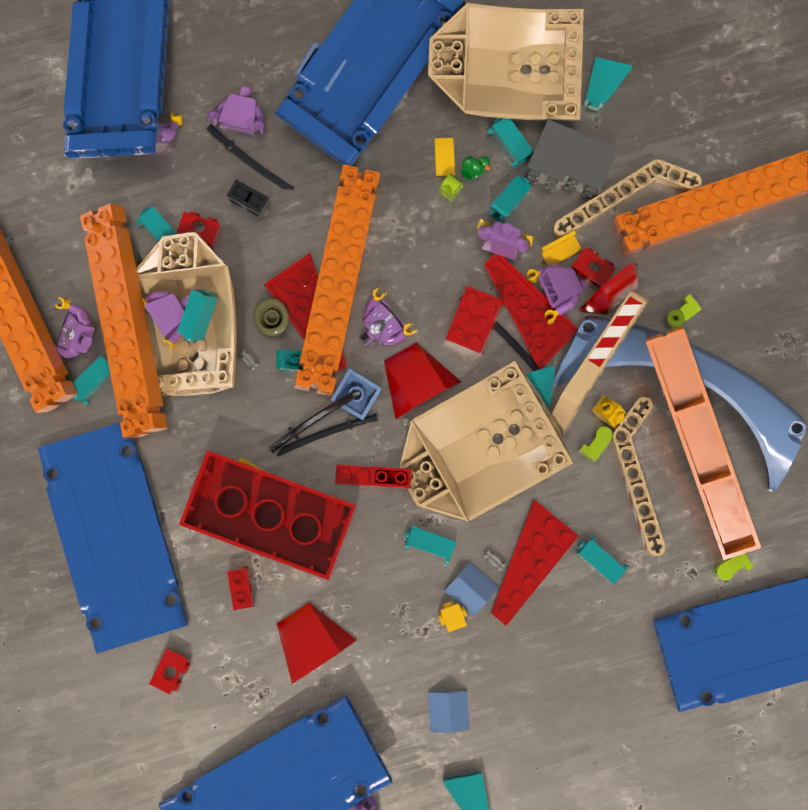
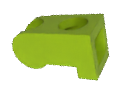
(451, 187)
(678, 317)
(601, 439)
(728, 567)

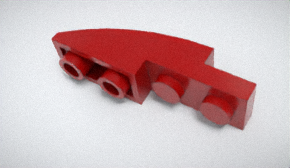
(373, 476)

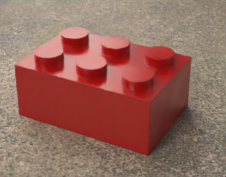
(475, 319)

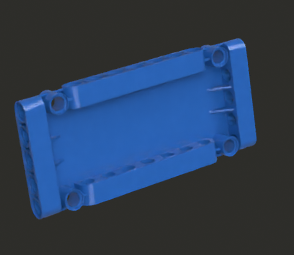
(384, 54)
(115, 77)
(112, 537)
(737, 645)
(295, 769)

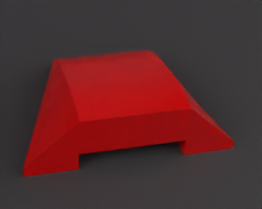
(612, 292)
(415, 378)
(310, 640)

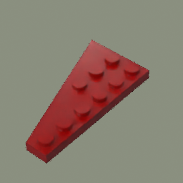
(296, 291)
(527, 309)
(535, 555)

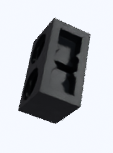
(248, 199)

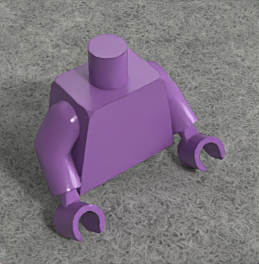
(239, 113)

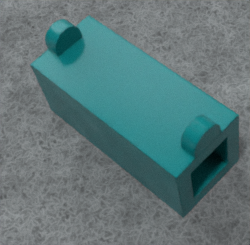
(511, 141)
(154, 223)
(197, 314)
(92, 380)
(430, 543)
(601, 561)

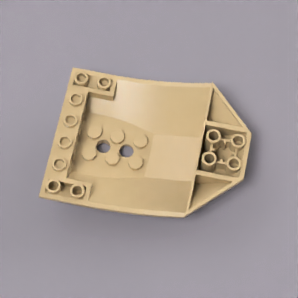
(481, 56)
(178, 266)
(454, 452)

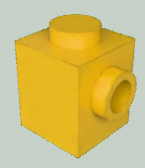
(609, 411)
(452, 616)

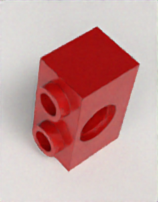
(192, 219)
(582, 268)
(240, 589)
(160, 678)

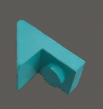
(288, 360)

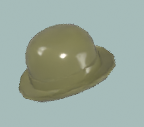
(271, 316)

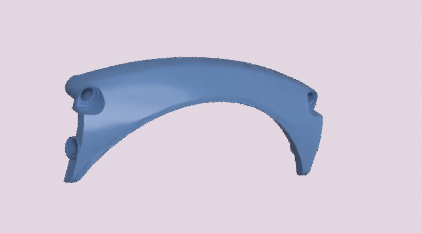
(760, 407)

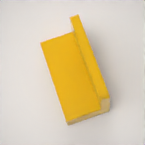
(561, 249)

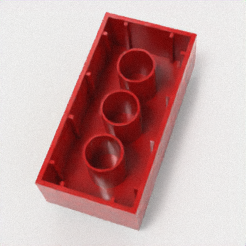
(268, 515)

